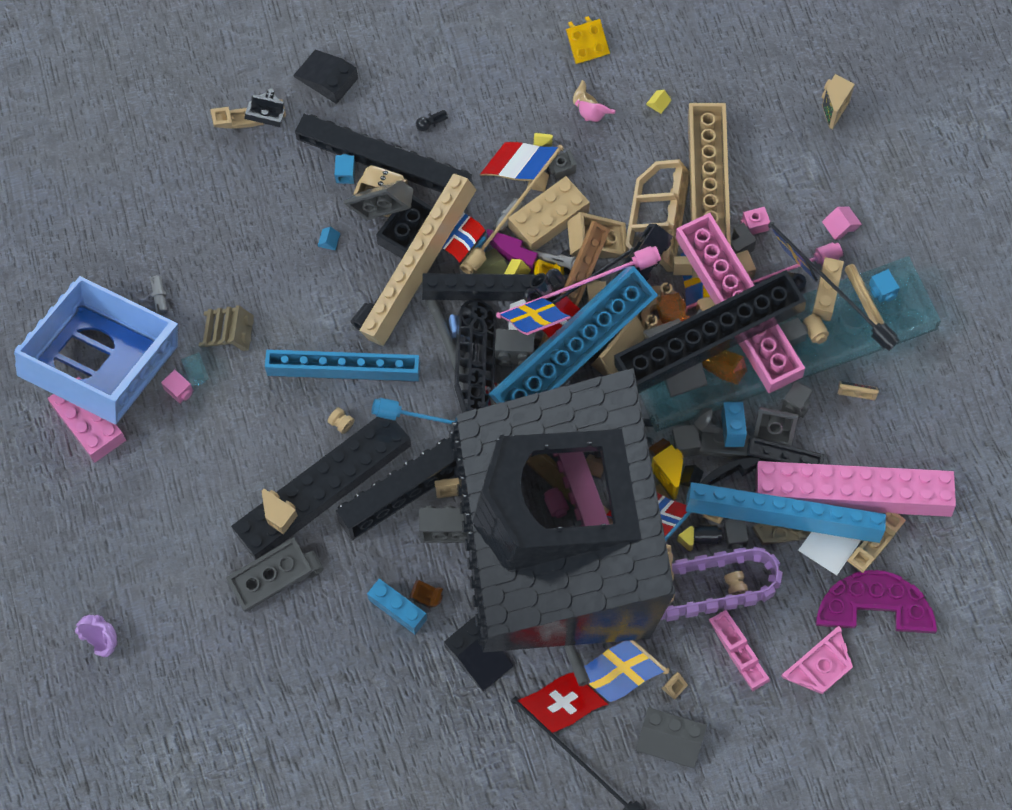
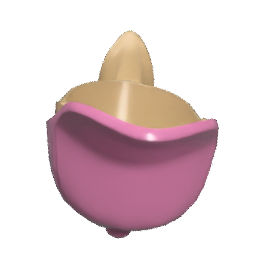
(588, 106)

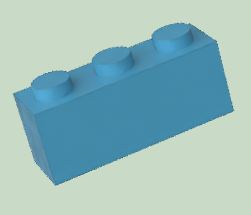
(397, 606)

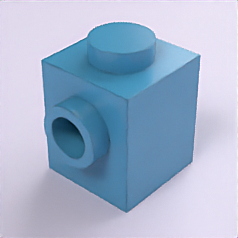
(884, 286)

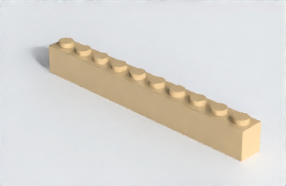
(418, 260)

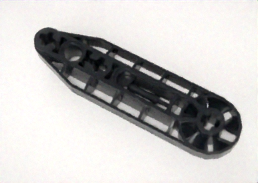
(472, 325)

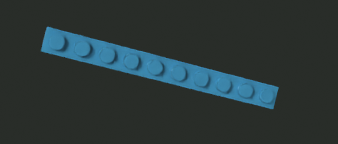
(785, 512)

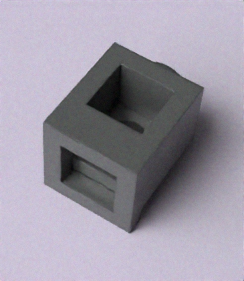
(562, 165)

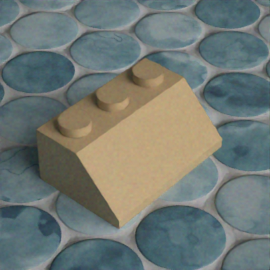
(626, 338)

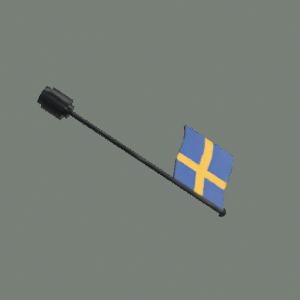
(881, 333)

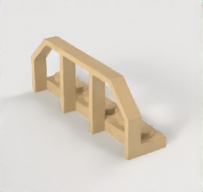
(675, 209)

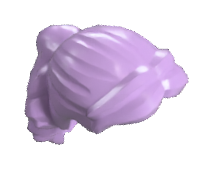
(98, 633)

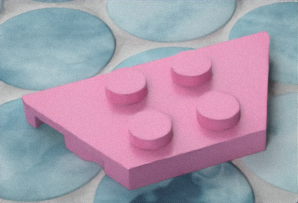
(822, 664)

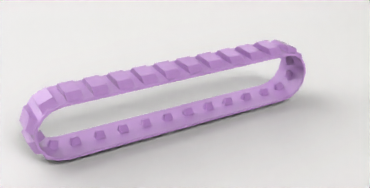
(729, 602)

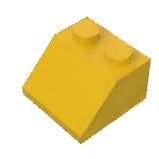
(668, 468)

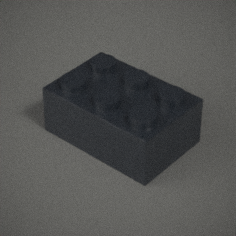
(403, 227)

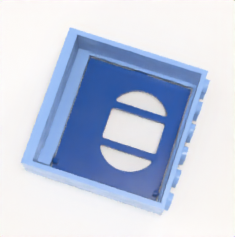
(140, 341)

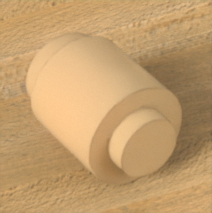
(816, 329)

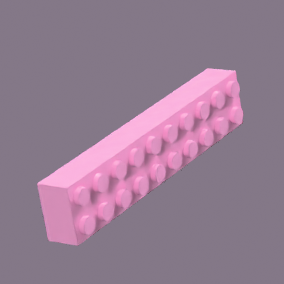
(726, 277)
(861, 487)

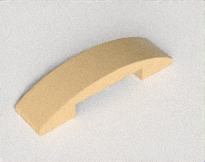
(228, 118)
(869, 551)

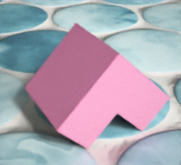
(841, 222)

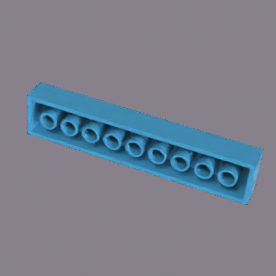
(578, 337)

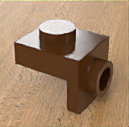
(426, 594)

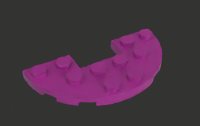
(876, 592)

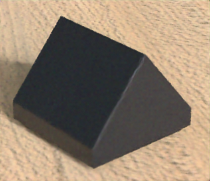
(691, 474)

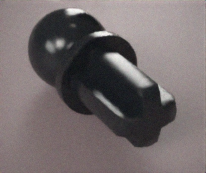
(424, 123)

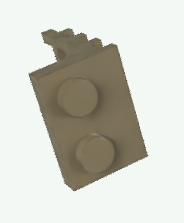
(235, 331)

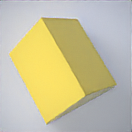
(659, 101)
(686, 538)

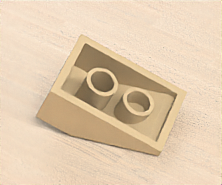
(614, 244)

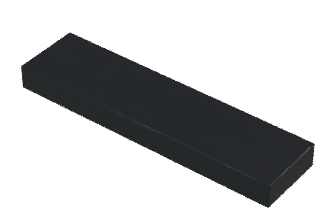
(777, 452)

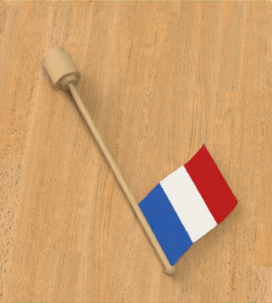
(513, 162)

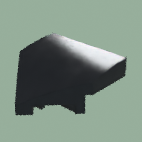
(265, 109)

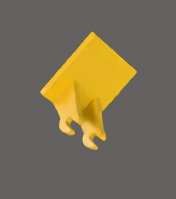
(587, 40)

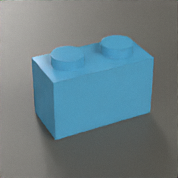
(733, 424)

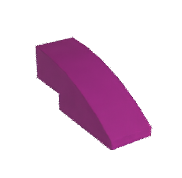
(512, 248)

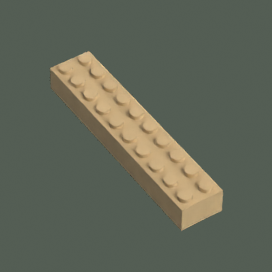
(709, 164)

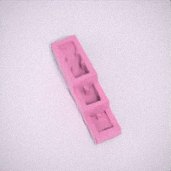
(739, 650)

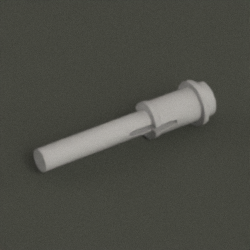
(567, 261)

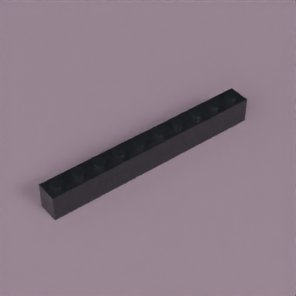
(376, 152)

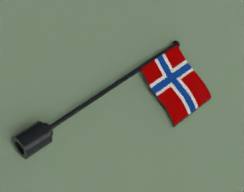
(459, 244)

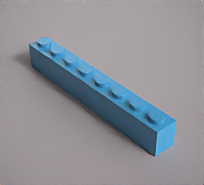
(342, 365)

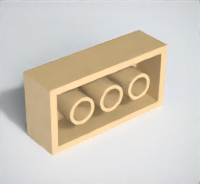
(547, 214)

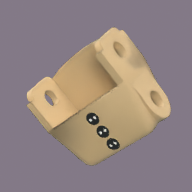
(375, 177)

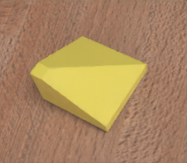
(543, 140)

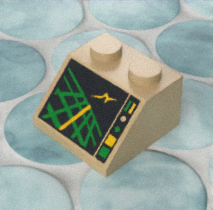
(836, 98)

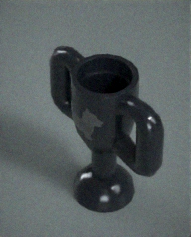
(542, 285)

